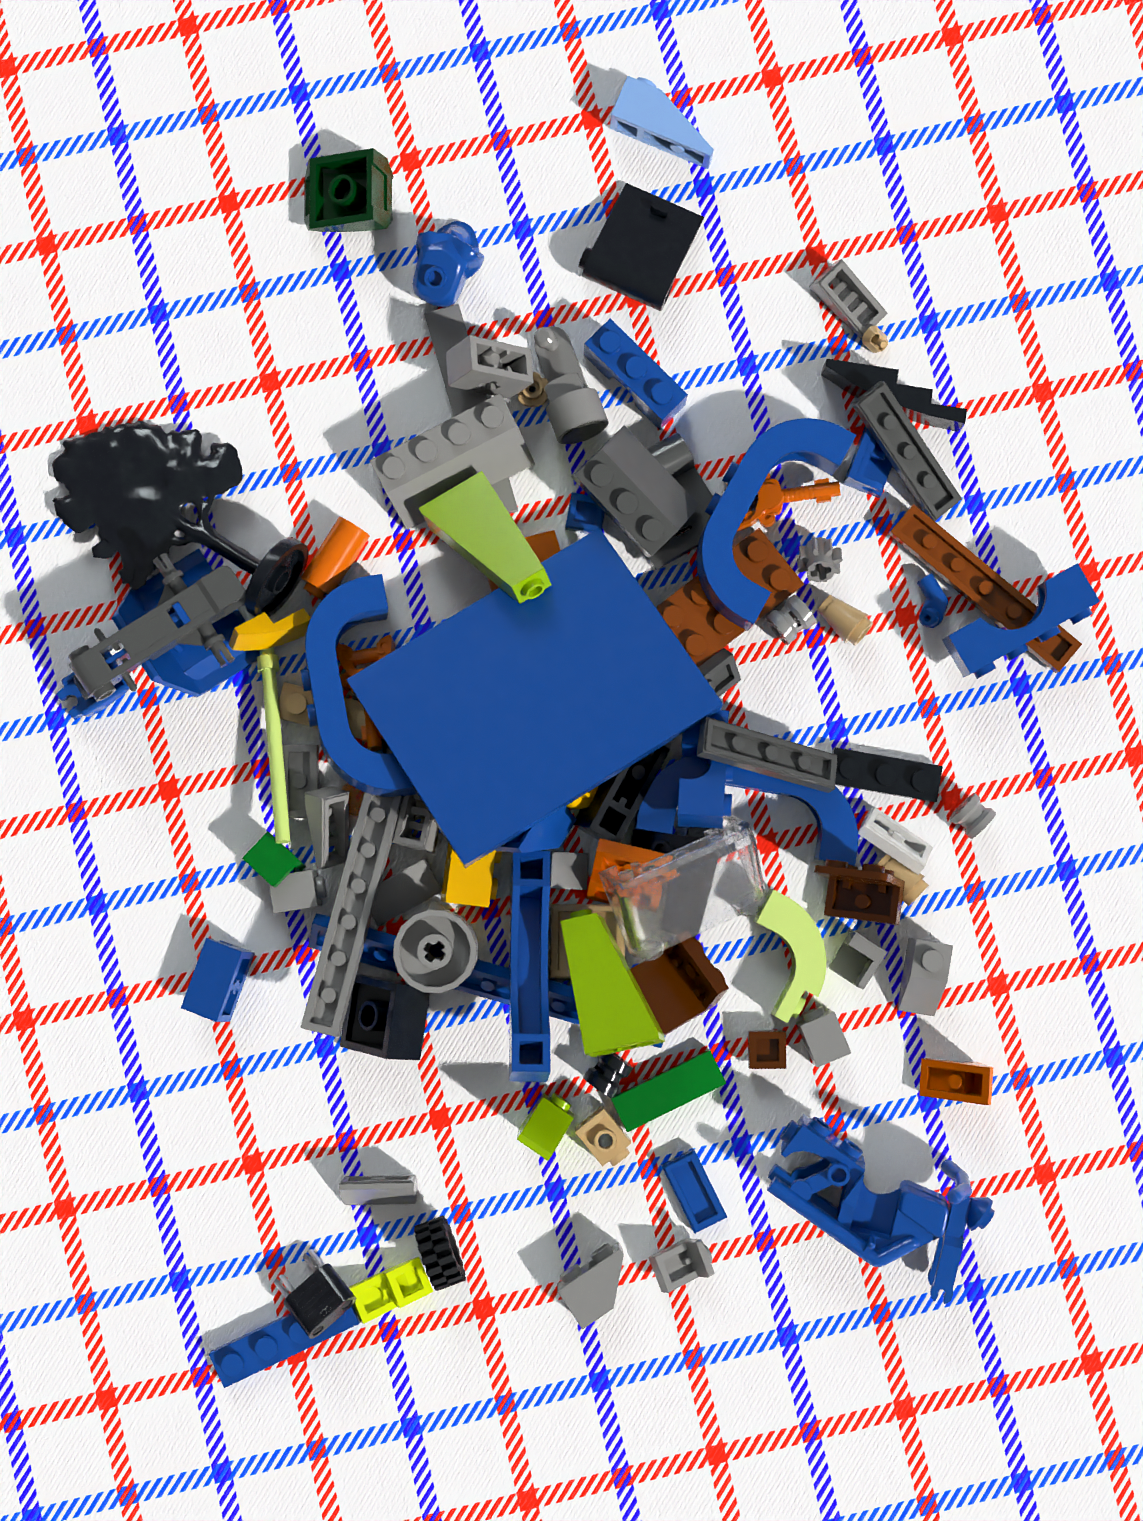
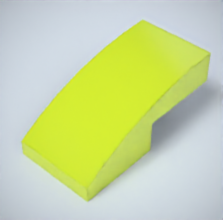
(390, 1289)

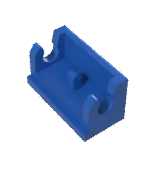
(868, 467)
(217, 980)

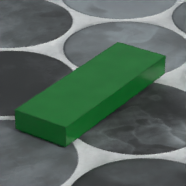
(668, 1090)

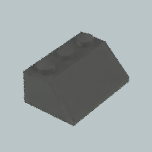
(635, 491)

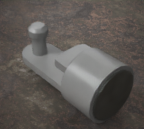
(573, 407)

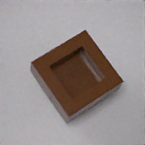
(766, 1049)

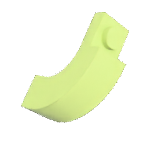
(806, 950)

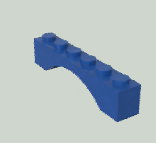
(529, 967)

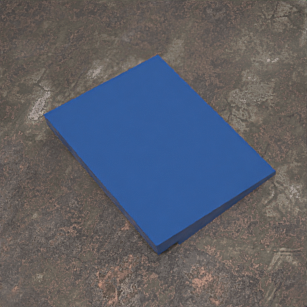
(534, 699)

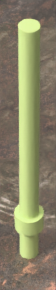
(268, 666)

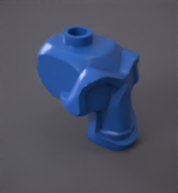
(445, 263)

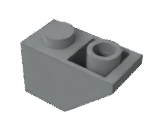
(593, 1287)

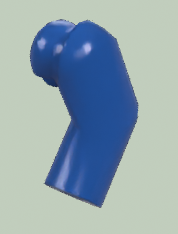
(934, 604)

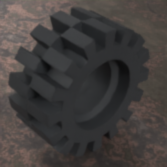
(439, 1253)

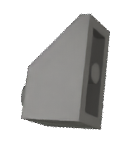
(924, 976)

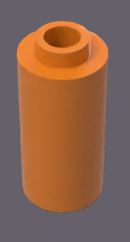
(334, 558)

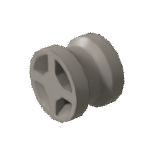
(972, 815)

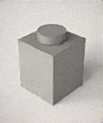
(298, 891)
(822, 1036)

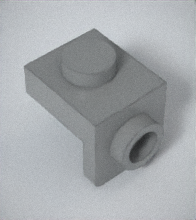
(681, 1264)

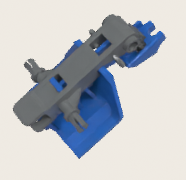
(172, 628)

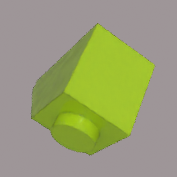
(546, 1125)

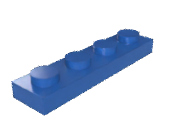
(270, 1345)

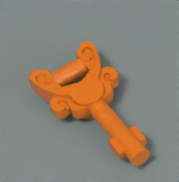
(772, 498)
(349, 660)

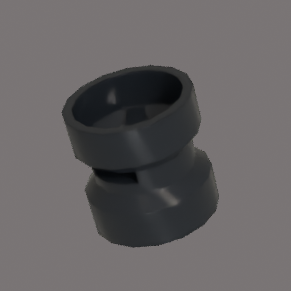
(608, 1073)

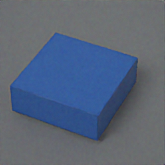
(583, 514)

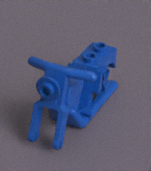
(875, 1224)

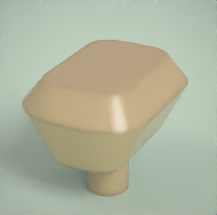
(875, 339)

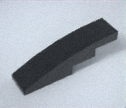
(915, 401)

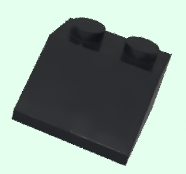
(385, 1018)

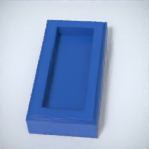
(694, 1190)

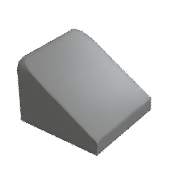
(569, 870)

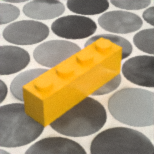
(471, 884)

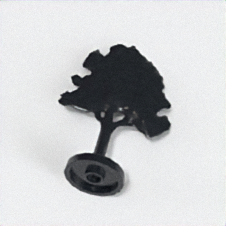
(134, 488)

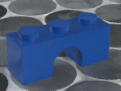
(644, 379)
(703, 799)

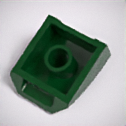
(348, 192)

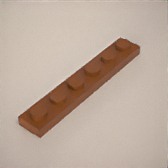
(978, 583)

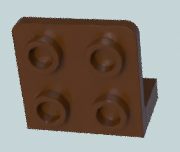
(862, 894)
(680, 984)

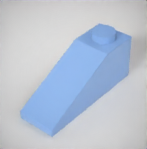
(653, 119)

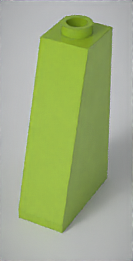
(485, 534)
(606, 995)

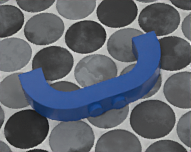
(802, 440)
(343, 608)
(833, 814)

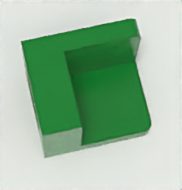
(272, 860)

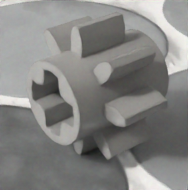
(819, 559)

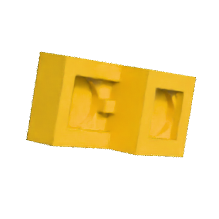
(264, 634)

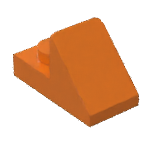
(956, 1081)

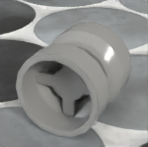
(790, 619)

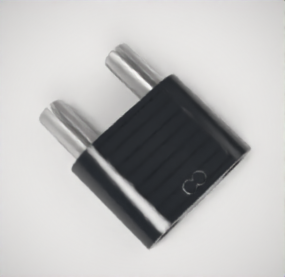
(318, 1299)

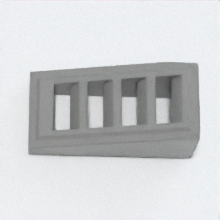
(858, 290)
(328, 812)
(405, 825)

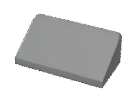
(405, 891)
(378, 1190)

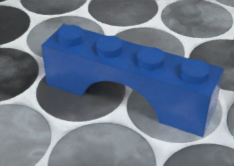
(1059, 599)

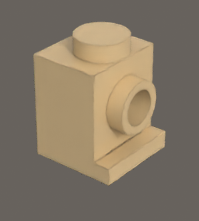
(601, 1123)

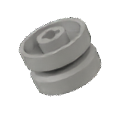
(417, 963)

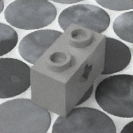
(489, 367)

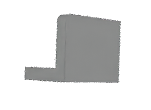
(857, 959)

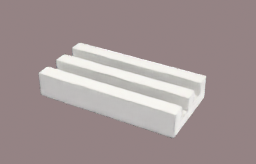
(895, 840)

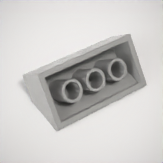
(450, 453)

